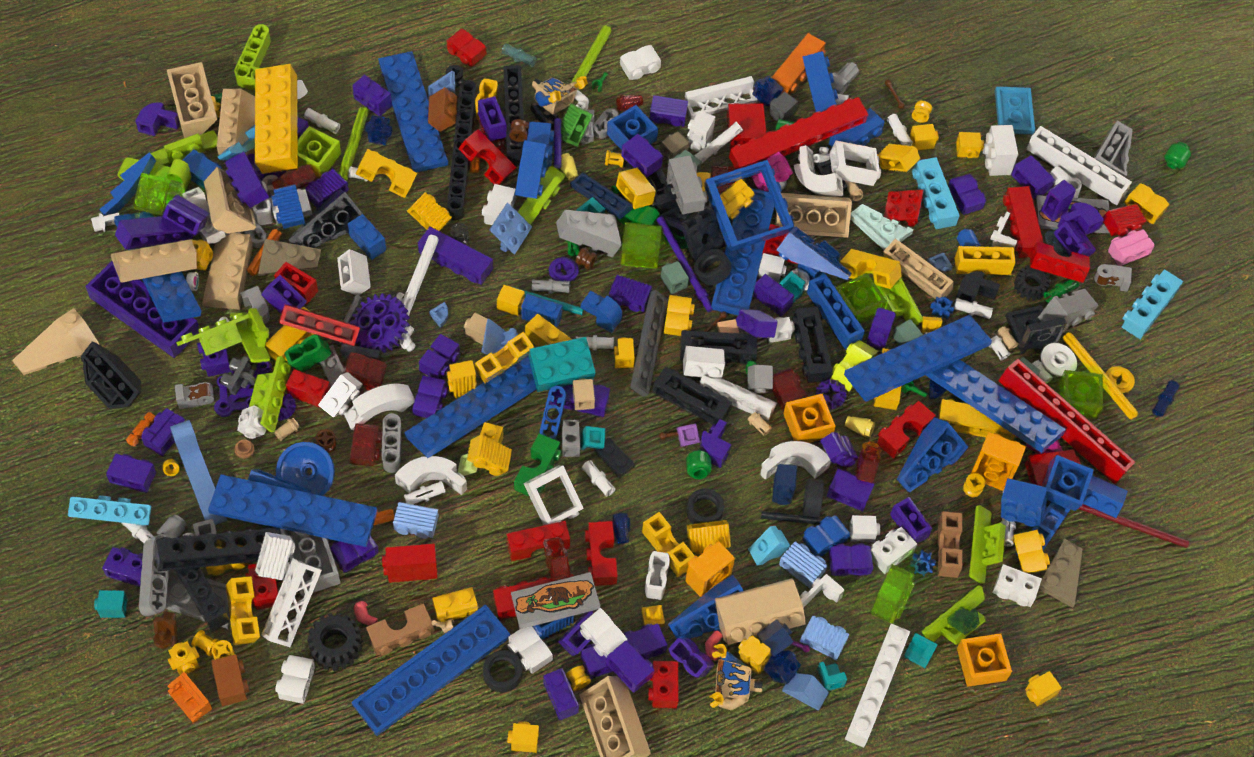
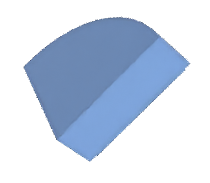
(940, 262)
(440, 314)

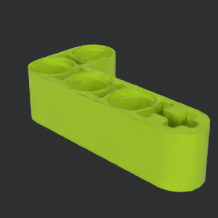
(252, 56)
(178, 171)

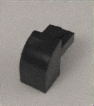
(975, 284)

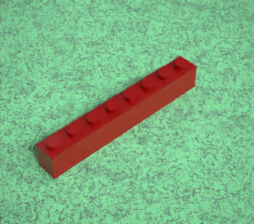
(803, 132)
(1079, 431)

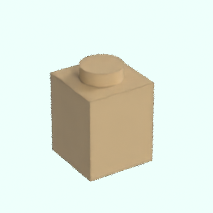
(475, 328)
(583, 394)

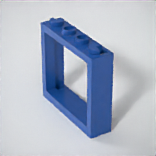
(775, 191)

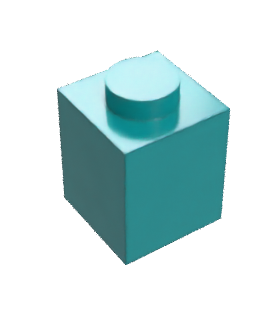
(111, 604)

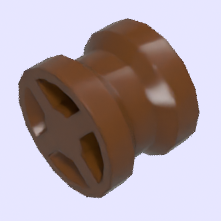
(519, 130)
(586, 258)
(325, 436)

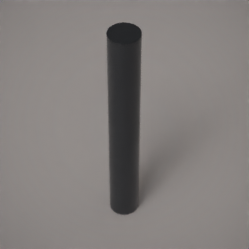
(790, 517)

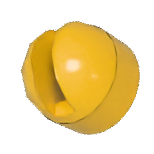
(166, 468)

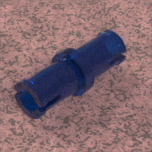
(1165, 398)

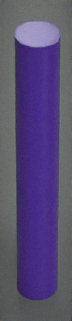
(557, 143)

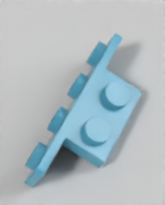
(108, 510)

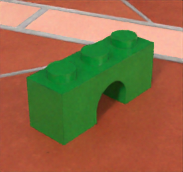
(545, 451)

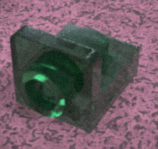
(964, 620)

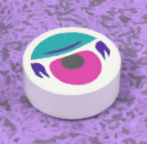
(193, 280)

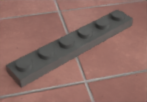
(649, 343)

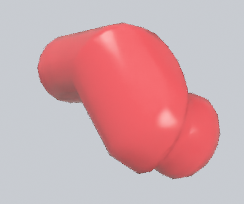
(361, 614)
(711, 642)

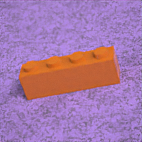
(793, 69)

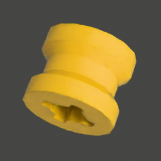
(922, 111)
(970, 487)
(222, 647)
(578, 678)

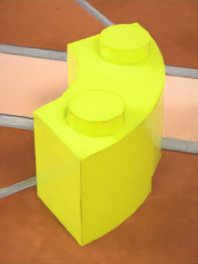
(856, 354)

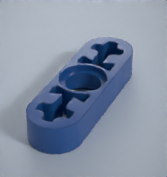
(558, 420)

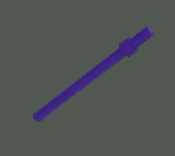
(700, 293)

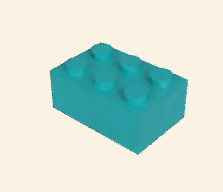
(561, 363)

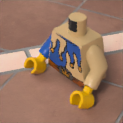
(555, 94)
(732, 681)

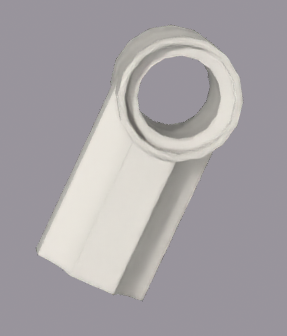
(1059, 175)

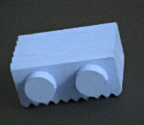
(415, 520)
(803, 564)
(825, 637)

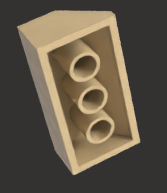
(192, 98)
(236, 118)
(224, 205)
(819, 214)
(155, 260)
(228, 272)
(753, 610)
(614, 719)

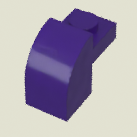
(154, 116)
(1085, 216)
(714, 445)

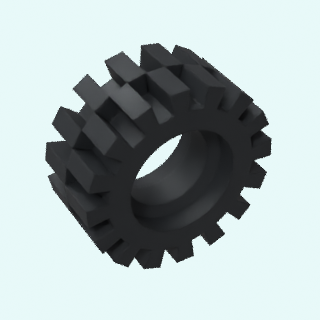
(1027, 290)

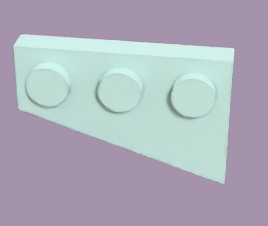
(879, 228)

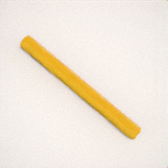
(1093, 367)

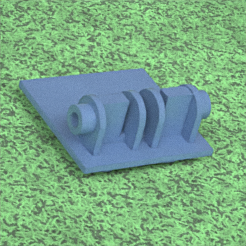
(510, 229)
(496, 337)

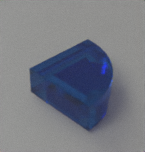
(935, 390)

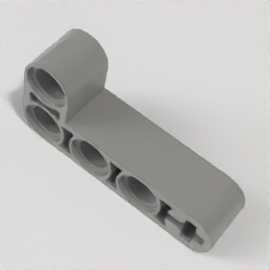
(152, 599)

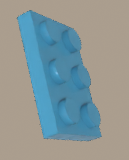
(1015, 109)

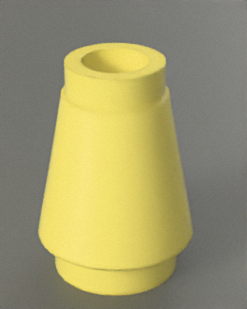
(568, 166)
(860, 425)

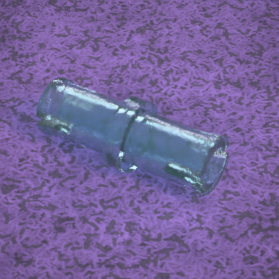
(519, 55)

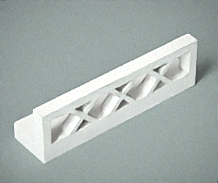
(718, 94)
(740, 397)
(284, 599)

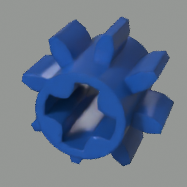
(942, 307)
(922, 563)

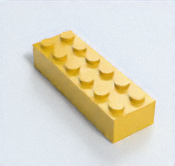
(276, 119)

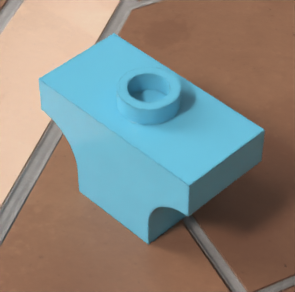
(769, 546)

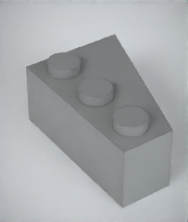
(1115, 148)
(686, 184)
(591, 229)
(1072, 308)

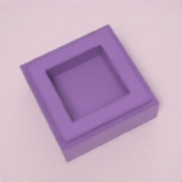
(688, 435)

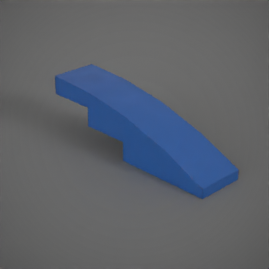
(128, 188)
(1051, 521)

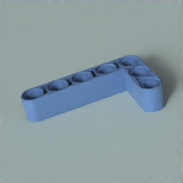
(195, 468)

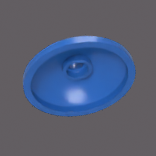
(304, 455)

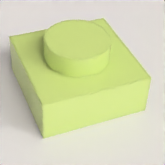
(465, 466)

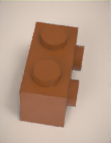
(442, 109)
(229, 680)

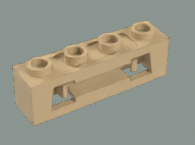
(919, 270)

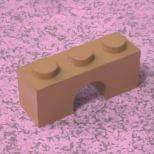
(948, 544)
(386, 639)

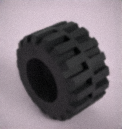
(334, 626)

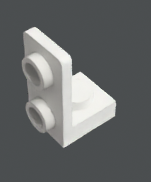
(1001, 240)
(829, 587)

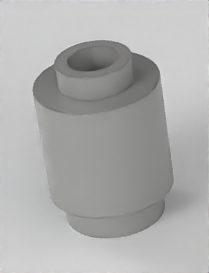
(173, 526)

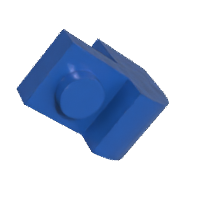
(605, 309)

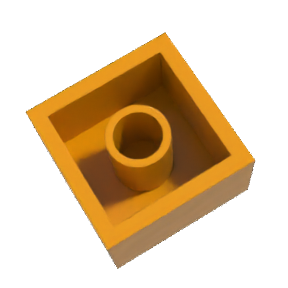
(809, 419)
(709, 568)
(984, 660)

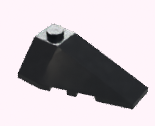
(327, 221)

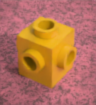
(203, 254)
(183, 658)

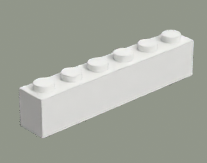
(1079, 165)
(877, 685)

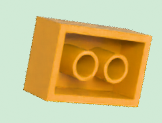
(998, 460)

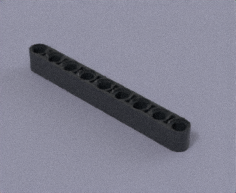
(460, 162)

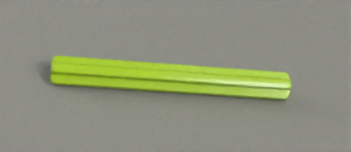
(593, 52)
(353, 142)

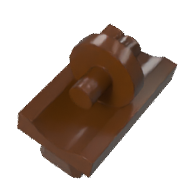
(165, 630)

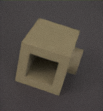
(674, 145)

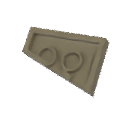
(277, 253)
(1063, 574)

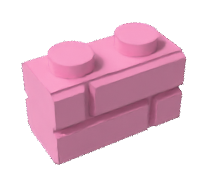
(1131, 247)

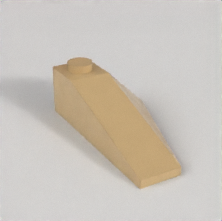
(60, 341)

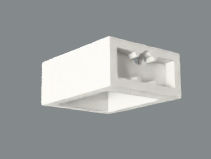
(849, 151)
(544, 478)

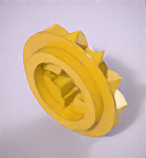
(1127, 378)

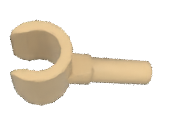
(446, 625)

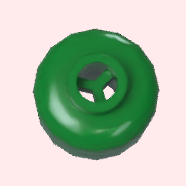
(1177, 155)
(698, 464)

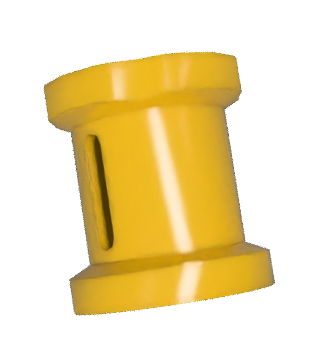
(614, 158)
(204, 642)

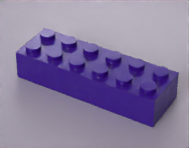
(135, 307)

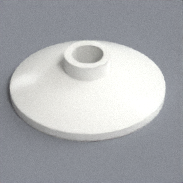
(1062, 355)

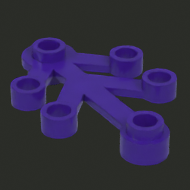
(243, 392)

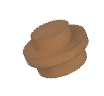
(244, 449)

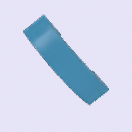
(237, 148)

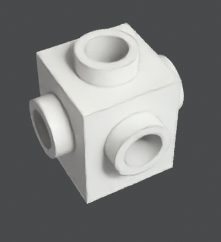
(250, 422)

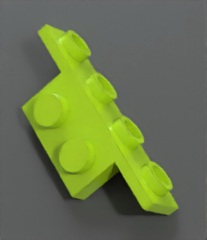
(183, 147)
(532, 206)
(901, 302)
(253, 336)
(219, 337)
(269, 393)
(986, 544)
(941, 627)

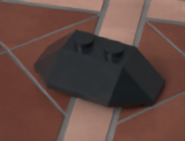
(109, 377)

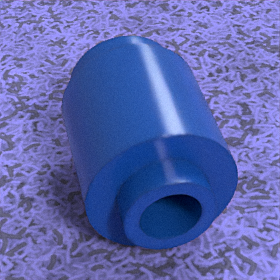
(967, 238)

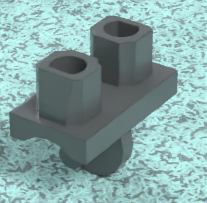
(242, 376)

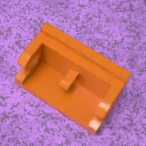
(189, 697)

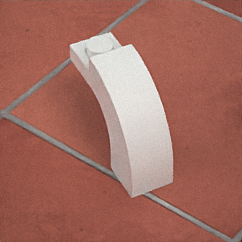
(818, 184)
(208, 233)
(377, 400)
(796, 453)
(426, 469)

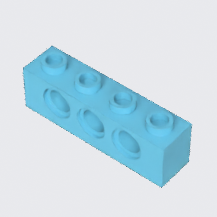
(941, 204)
(1159, 294)

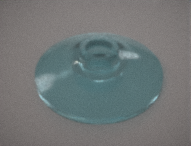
(1053, 241)

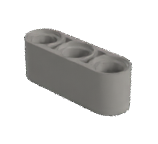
(391, 451)

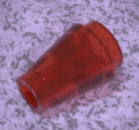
(625, 102)

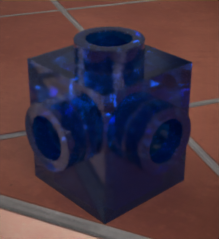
(766, 90)
(378, 130)
(782, 667)

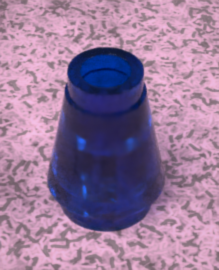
(621, 527)

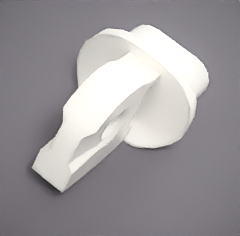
(100, 222)

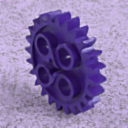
(380, 322)

